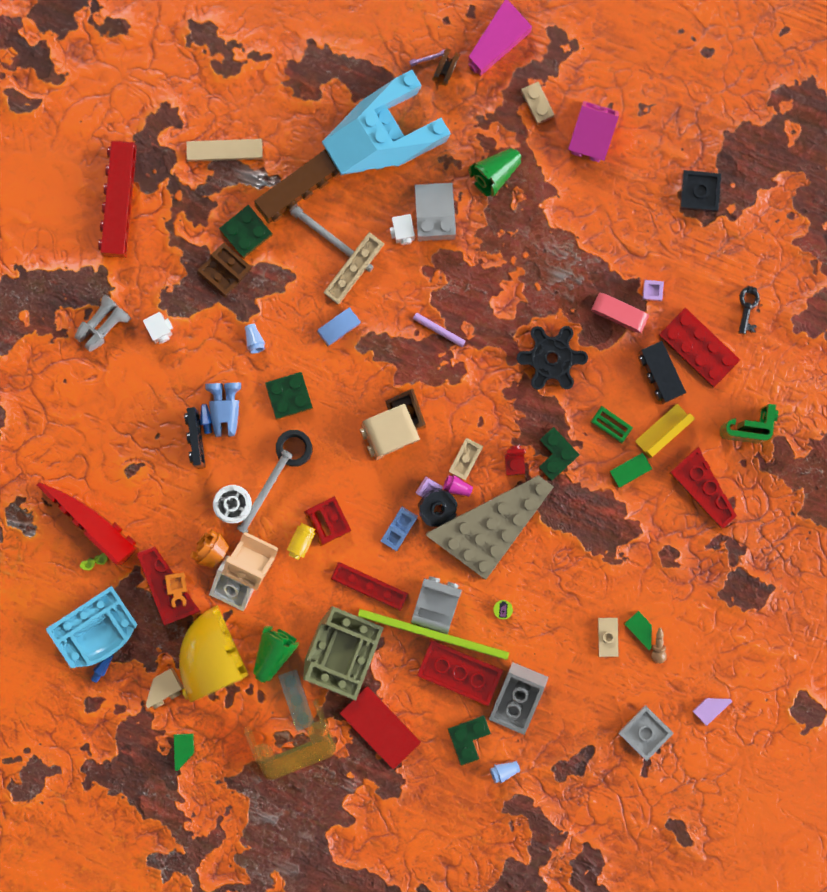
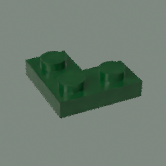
(561, 451)
(463, 736)

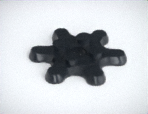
(565, 357)

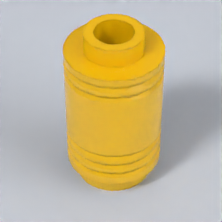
(301, 541)

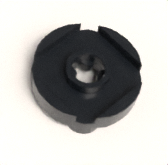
(428, 503)

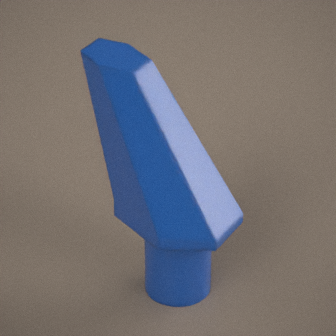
(205, 419)
(101, 669)

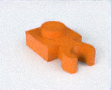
(176, 585)

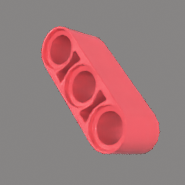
(620, 312)

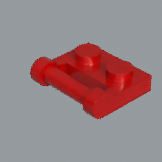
(334, 518)

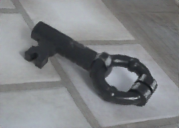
(747, 307)

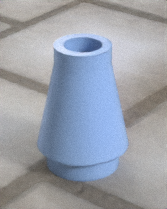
(254, 340)
(504, 771)

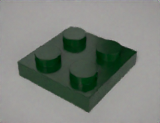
(246, 231)
(289, 395)

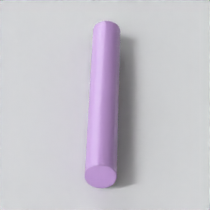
(438, 329)

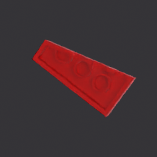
(155, 570)

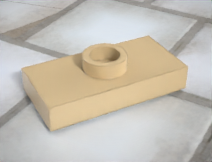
(608, 637)

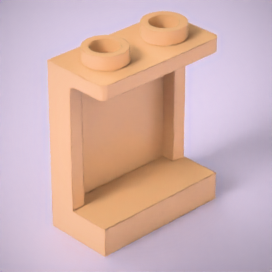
(250, 561)

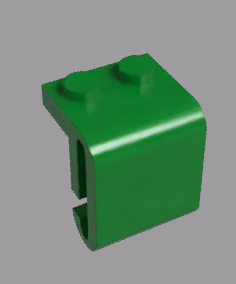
(765, 426)

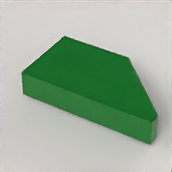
(640, 628)
(183, 749)

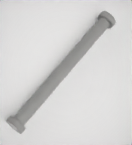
(265, 490)

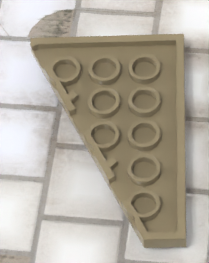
(487, 532)

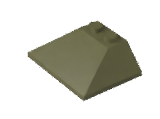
(341, 652)

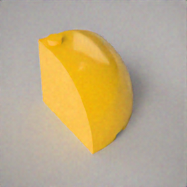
(209, 656)

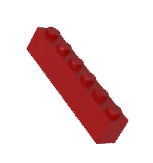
(118, 199)

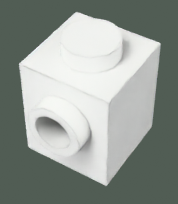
(402, 229)
(158, 328)

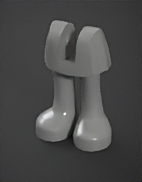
(97, 339)

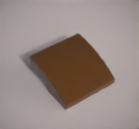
(224, 270)

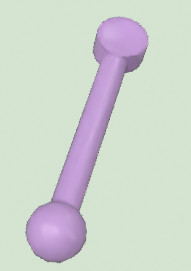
(414, 62)

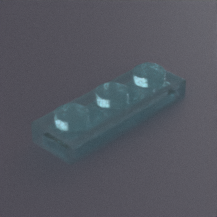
(296, 699)

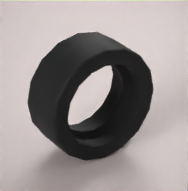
(308, 447)

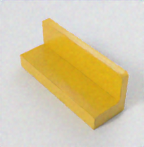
(664, 430)

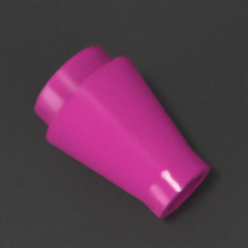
(457, 486)

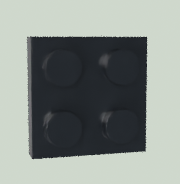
(700, 191)

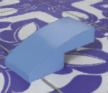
(338, 326)
(399, 528)

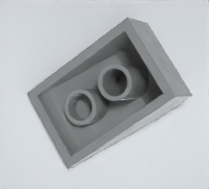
(435, 212)
(518, 698)

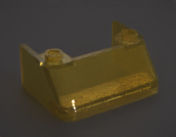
(318, 749)

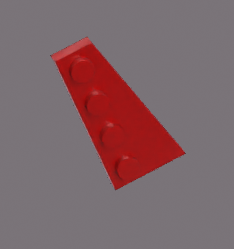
(698, 480)

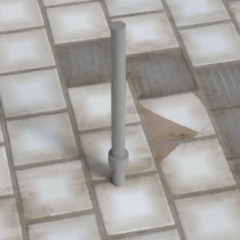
(298, 212)

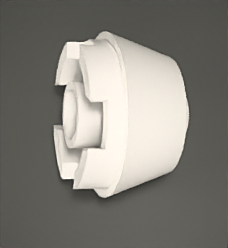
(232, 504)

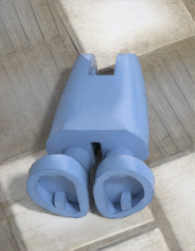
(224, 410)

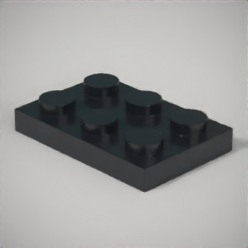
(194, 438)

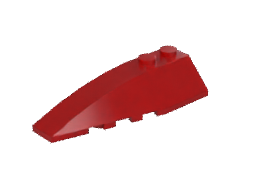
(97, 528)

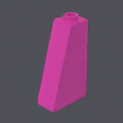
(499, 38)

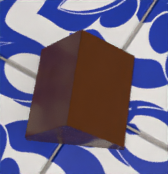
(410, 400)

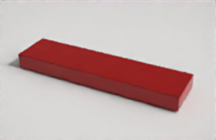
(369, 586)

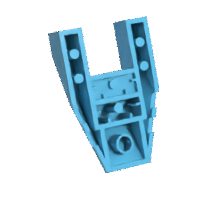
(372, 137)

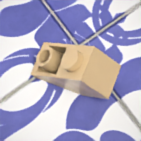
(162, 687)

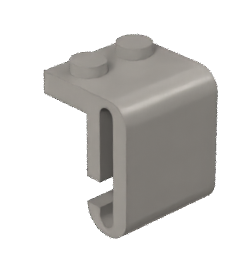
(436, 605)

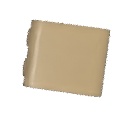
(389, 431)

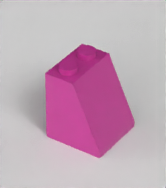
(593, 131)

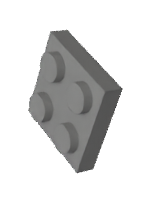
(645, 732)

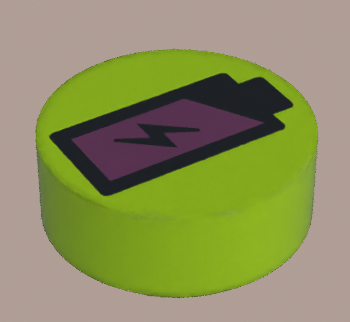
(503, 609)

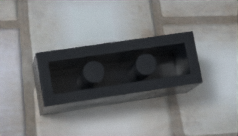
(661, 372)

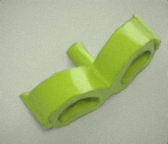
(90, 563)

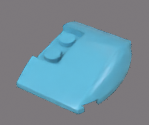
(93, 630)

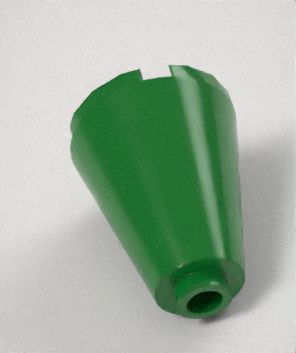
(494, 171)
(273, 652)

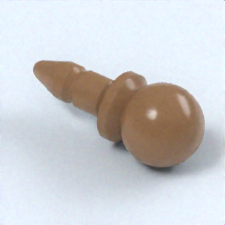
(659, 654)

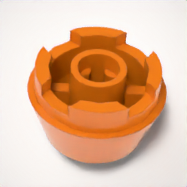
(210, 550)

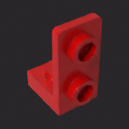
(514, 460)

